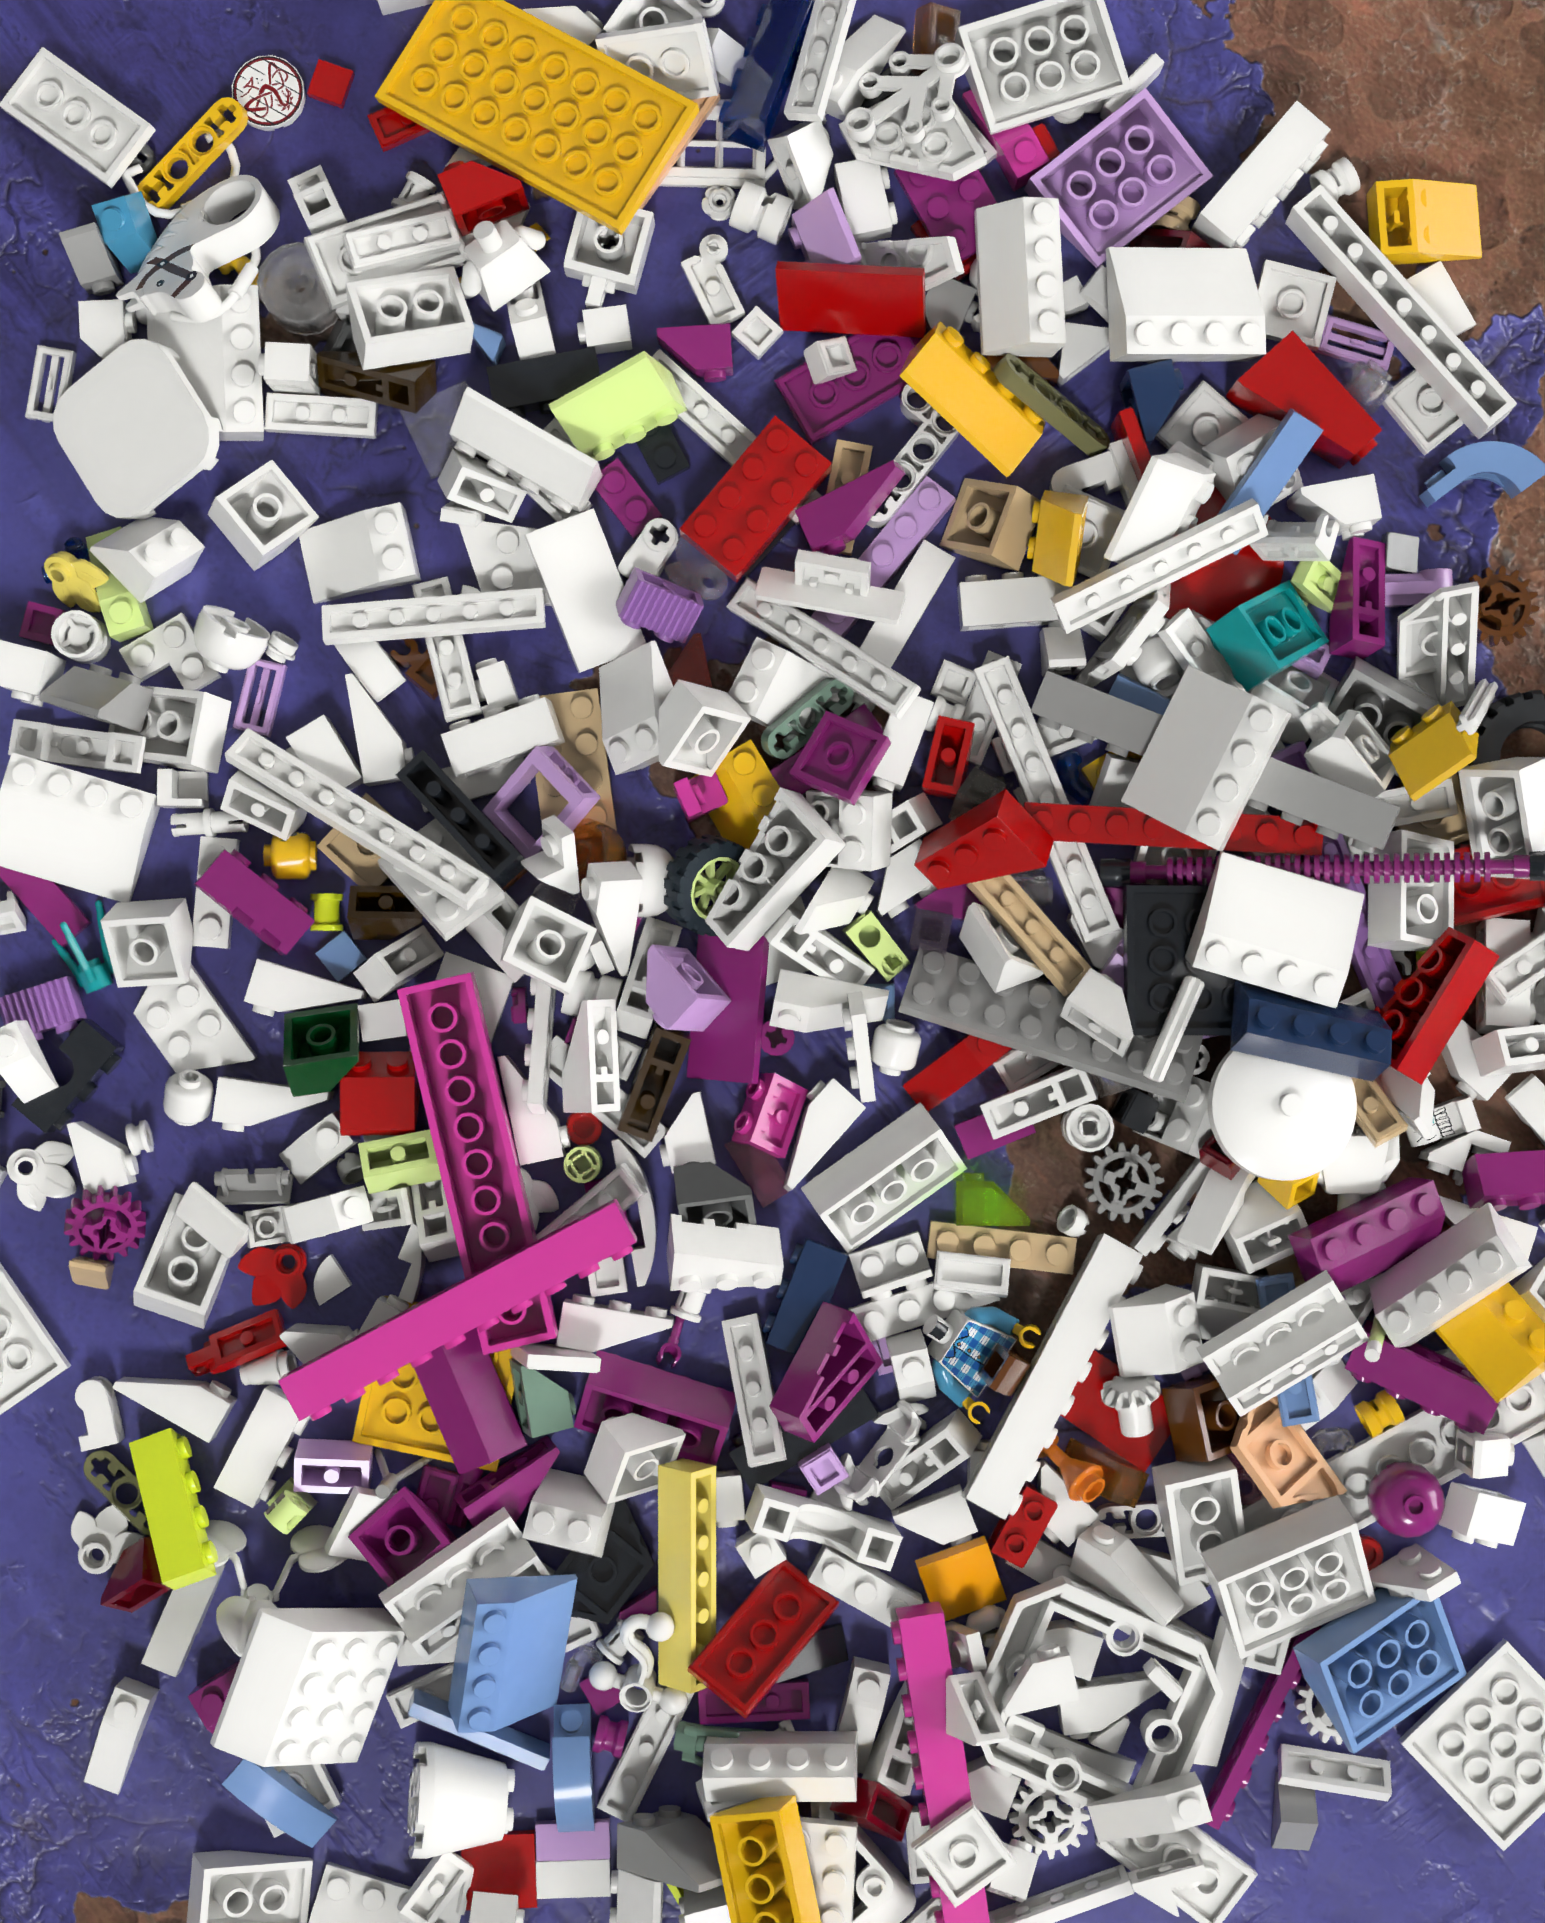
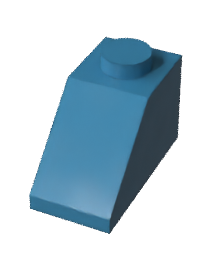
(126, 228)

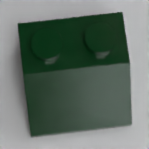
(320, 1047)

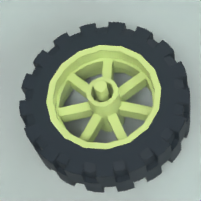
(688, 881)

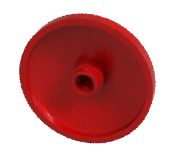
(1225, 582)

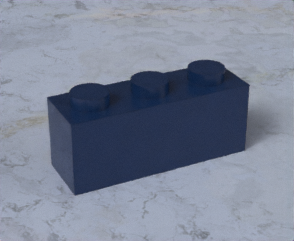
(802, 1295)

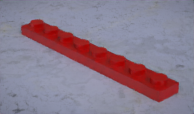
(1136, 828)

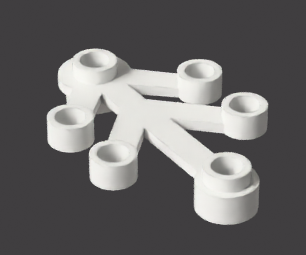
(909, 90)

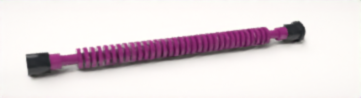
(1123, 872)

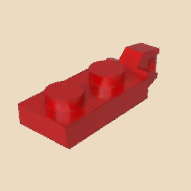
(238, 1344)

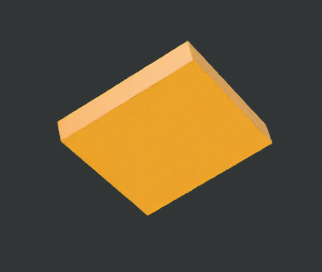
(961, 1578)

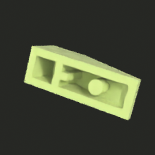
(122, 612)

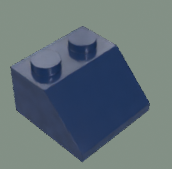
(1152, 394)

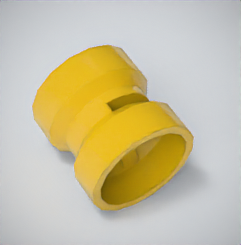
(1379, 1413)

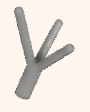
(391, 1480)

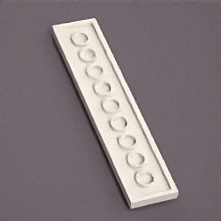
(1418, 1439)

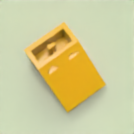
(1424, 220)

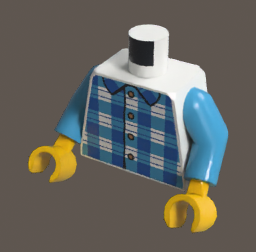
(964, 1345)

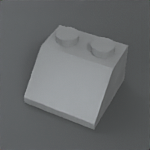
(101, 696)

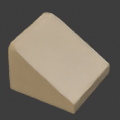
(91, 1272)

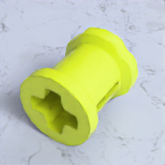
(326, 912)

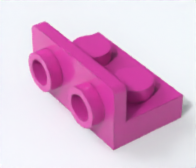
(770, 1114)

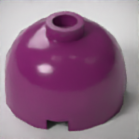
(1406, 1499)

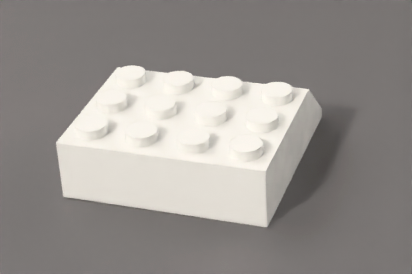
(308, 1685)

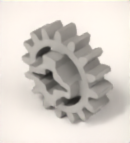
(1116, 1198)

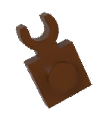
(420, 668)

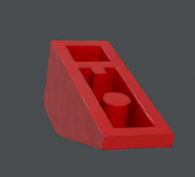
(953, 1070)

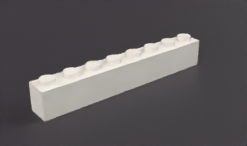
(1400, 312)
(1052, 1377)

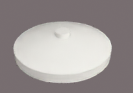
(1279, 1115)

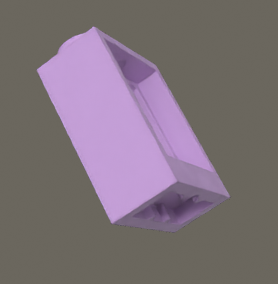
(561, 776)

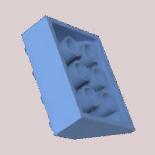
(509, 1649)
(1380, 1664)

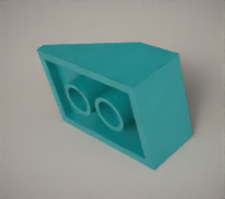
(1266, 635)

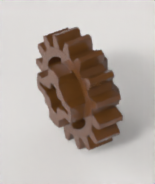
(1502, 620)

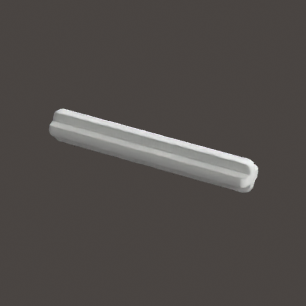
(1477, 707)

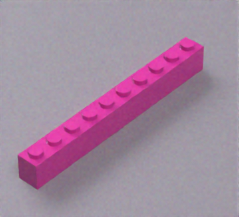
(458, 1309)
(940, 1757)

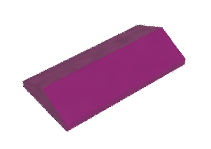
(470, 1404)

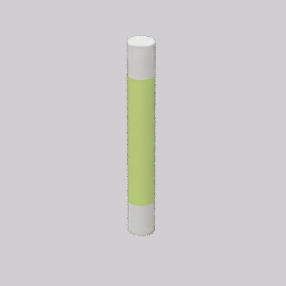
(1375, 1343)

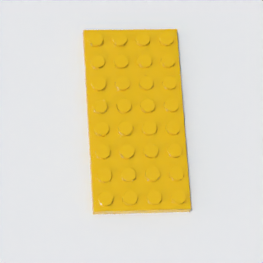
(539, 106)

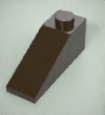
(397, 386)
(653, 1081)

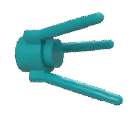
(89, 974)

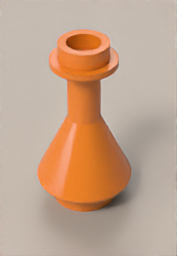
(1082, 1479)

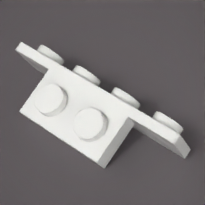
(831, 586)

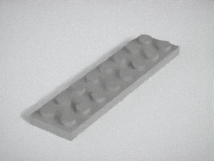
(1028, 1019)

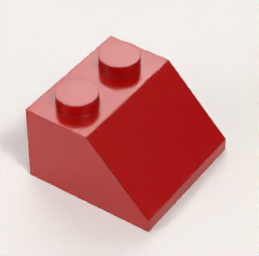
(480, 194)
(380, 1095)

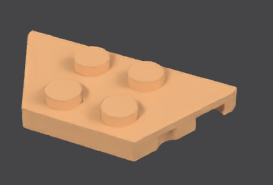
(1282, 1459)

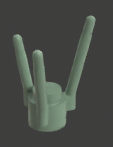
(692, 1736)

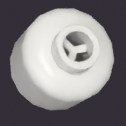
(1156, 665)
(895, 1047)
(188, 1097)

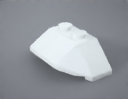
(1440, 644)

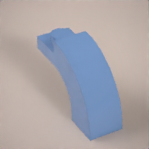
(1495, 461)
(573, 1768)

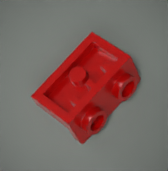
(1019, 1534)

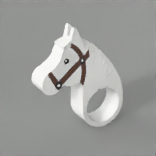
(199, 242)

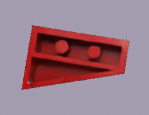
(984, 844)

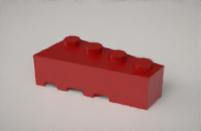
(1434, 1001)

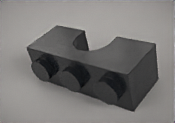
(92, 1054)

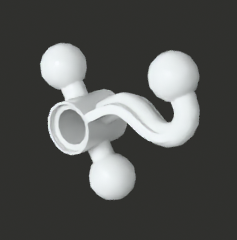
(605, 1676)

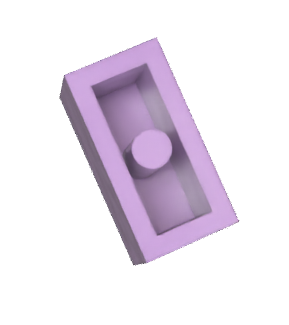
(332, 1466)

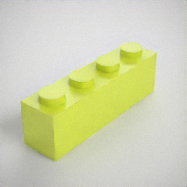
(173, 1508)

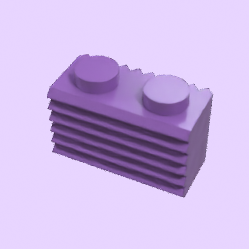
(658, 606)
(45, 1006)

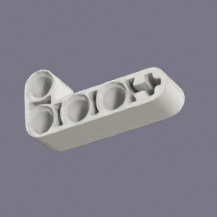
(915, 468)

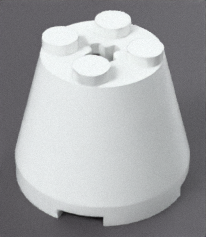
(456, 1800)

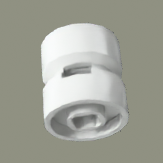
(761, 212)
(80, 637)
(590, 988)
(1087, 1127)

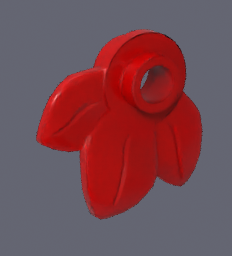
(273, 1278)

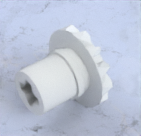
(1132, 1401)

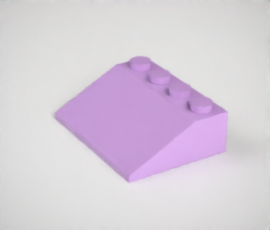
(1120, 177)

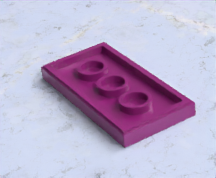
(836, 403)
(732, 1042)

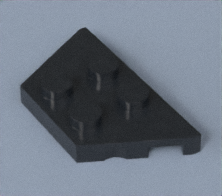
(610, 1580)

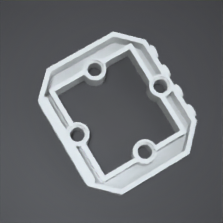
(1187, 1717)

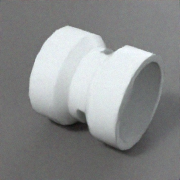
(1338, 179)

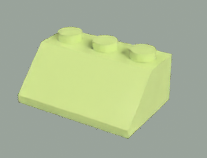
(619, 406)

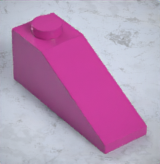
(1017, 148)

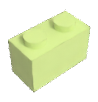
(399, 1161)

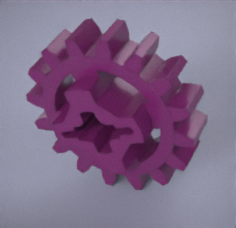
(86, 1221)

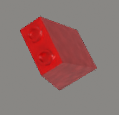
(1298, 380)

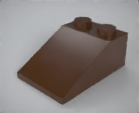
(1200, 1419)

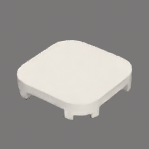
(135, 429)

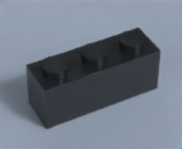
(539, 381)

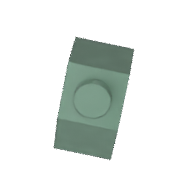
(540, 1402)

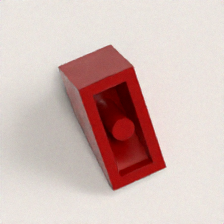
(948, 757)

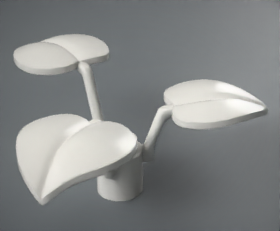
(238, 1613)

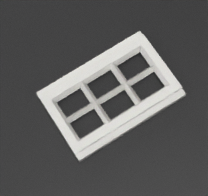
(722, 176)

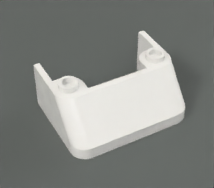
(881, 1887)

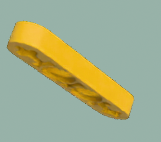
(186, 151)

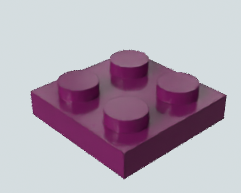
(840, 758)

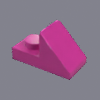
(699, 795)

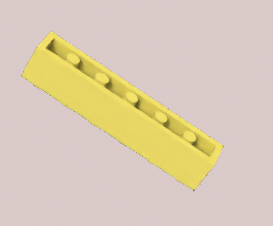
(686, 1567)

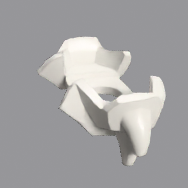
(901, 1436)

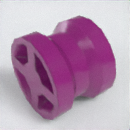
(780, 1039)
(610, 1736)

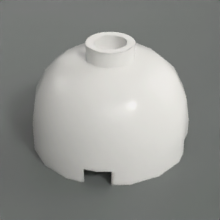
(228, 640)
(651, 864)

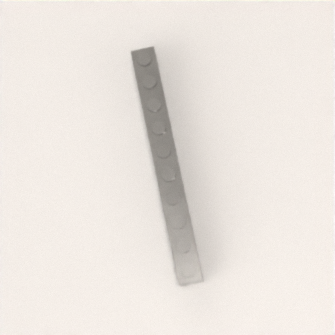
(1281, 785)

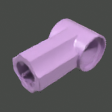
(1409, 589)

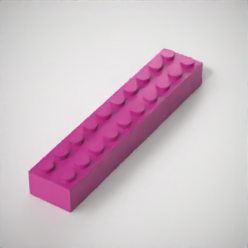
(473, 1142)

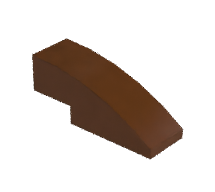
(1004, 1370)

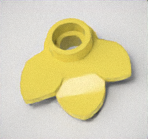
(75, 580)

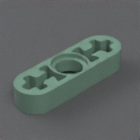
(780, 726)

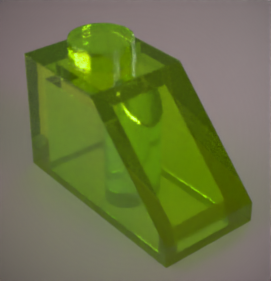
(984, 1203)

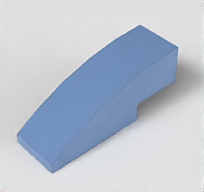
(280, 1801)

